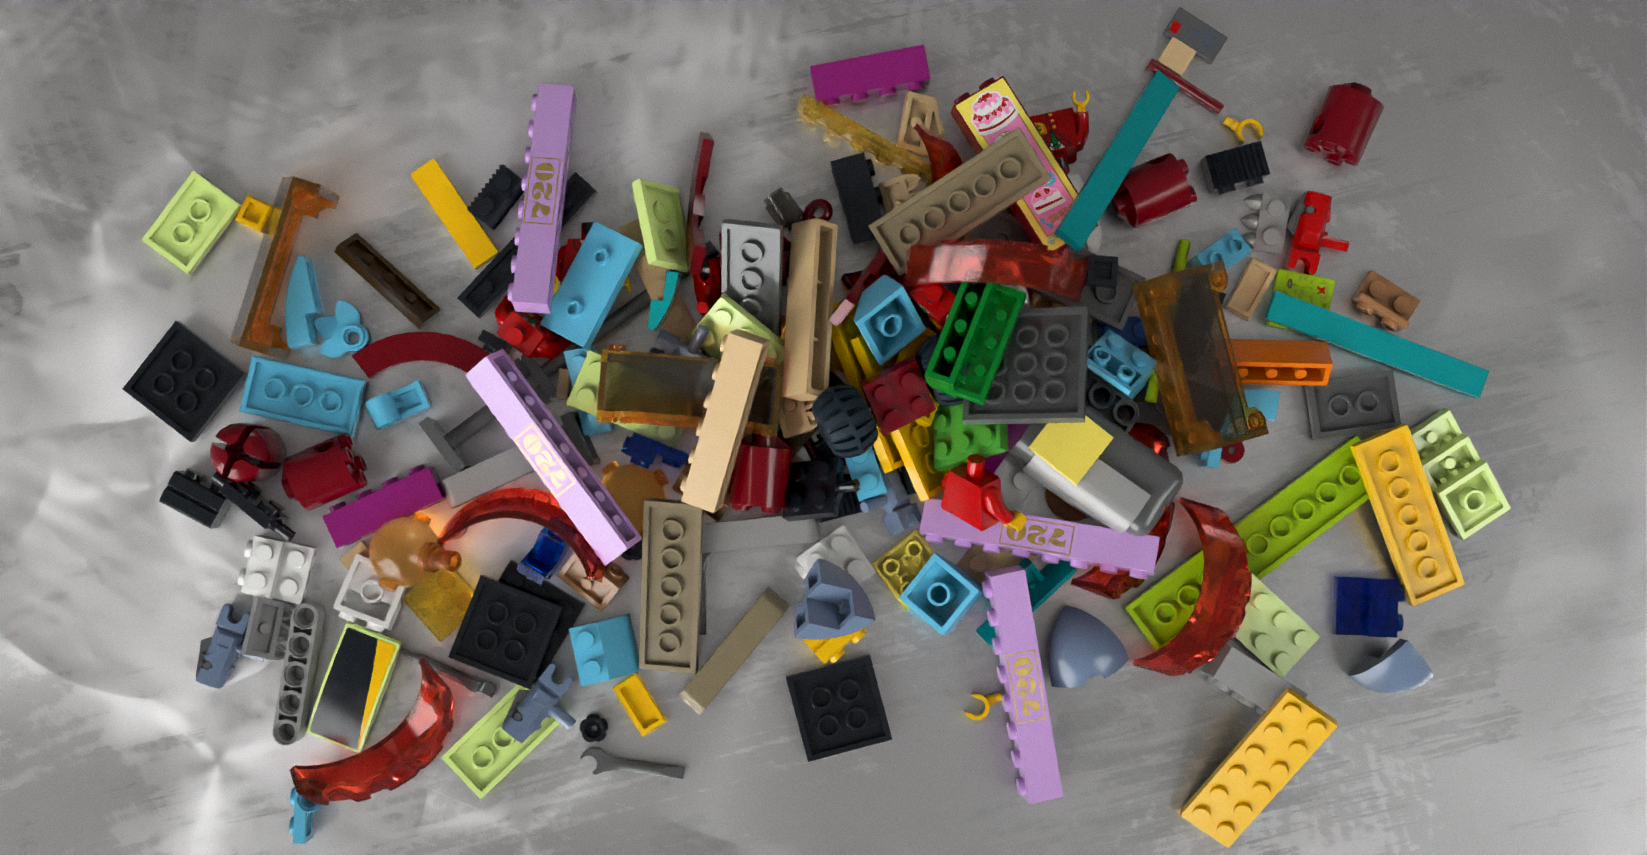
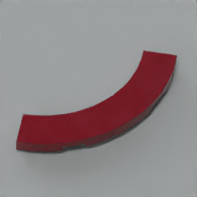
(694, 235)
(858, 287)
(418, 347)

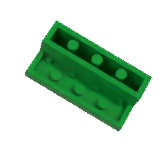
(984, 321)

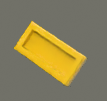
(639, 704)

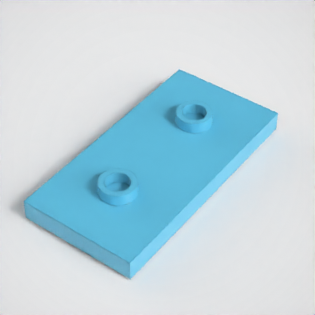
(591, 285)
(303, 396)

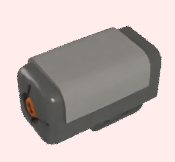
(1127, 481)

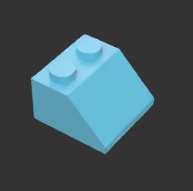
(887, 318)
(942, 594)
(605, 649)

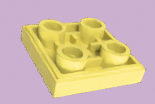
(1071, 447)
(903, 563)

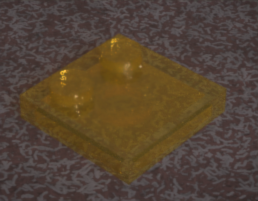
(441, 602)

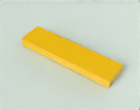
(454, 213)

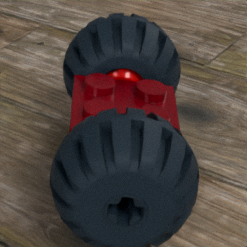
(892, 397)

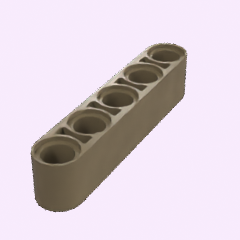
(734, 650)

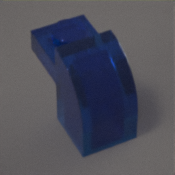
(543, 557)

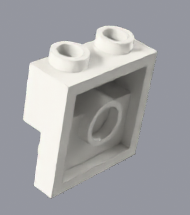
(840, 550)
(277, 569)
(365, 599)

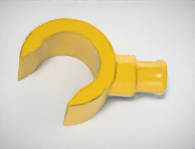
(1237, 126)
(989, 700)

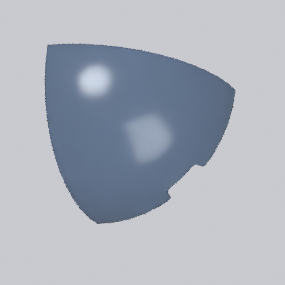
(832, 604)
(1083, 649)
(1395, 671)

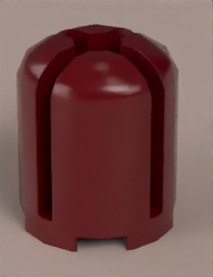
(244, 441)

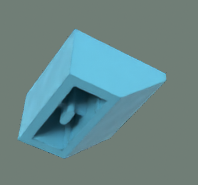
(1120, 364)

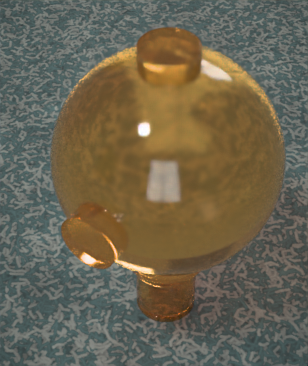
(630, 486)
(407, 552)

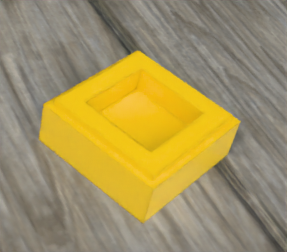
(254, 213)

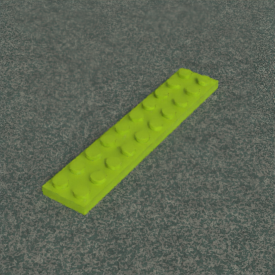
(1271, 536)

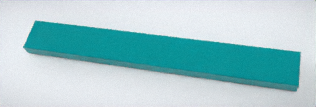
(1116, 161)
(1376, 344)

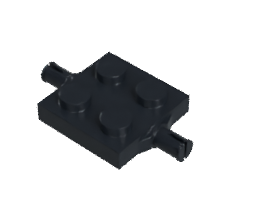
(816, 489)
(248, 498)

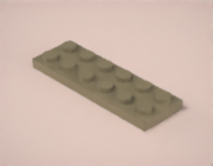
(962, 198)
(670, 586)

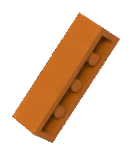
(1283, 362)

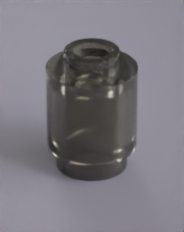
(783, 209)

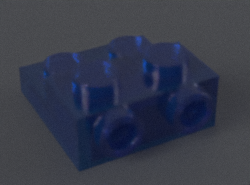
(648, 452)
(1367, 606)

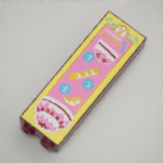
(990, 117)

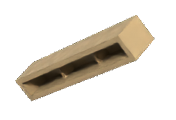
(809, 309)
(724, 420)

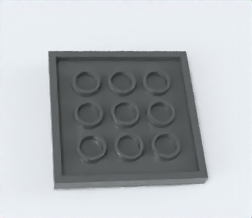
(1040, 371)

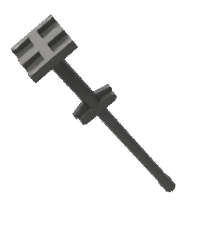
(536, 376)

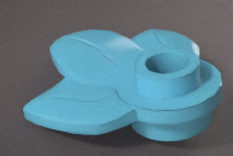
(338, 331)

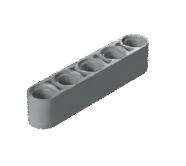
(486, 476)
(757, 533)
(289, 683)

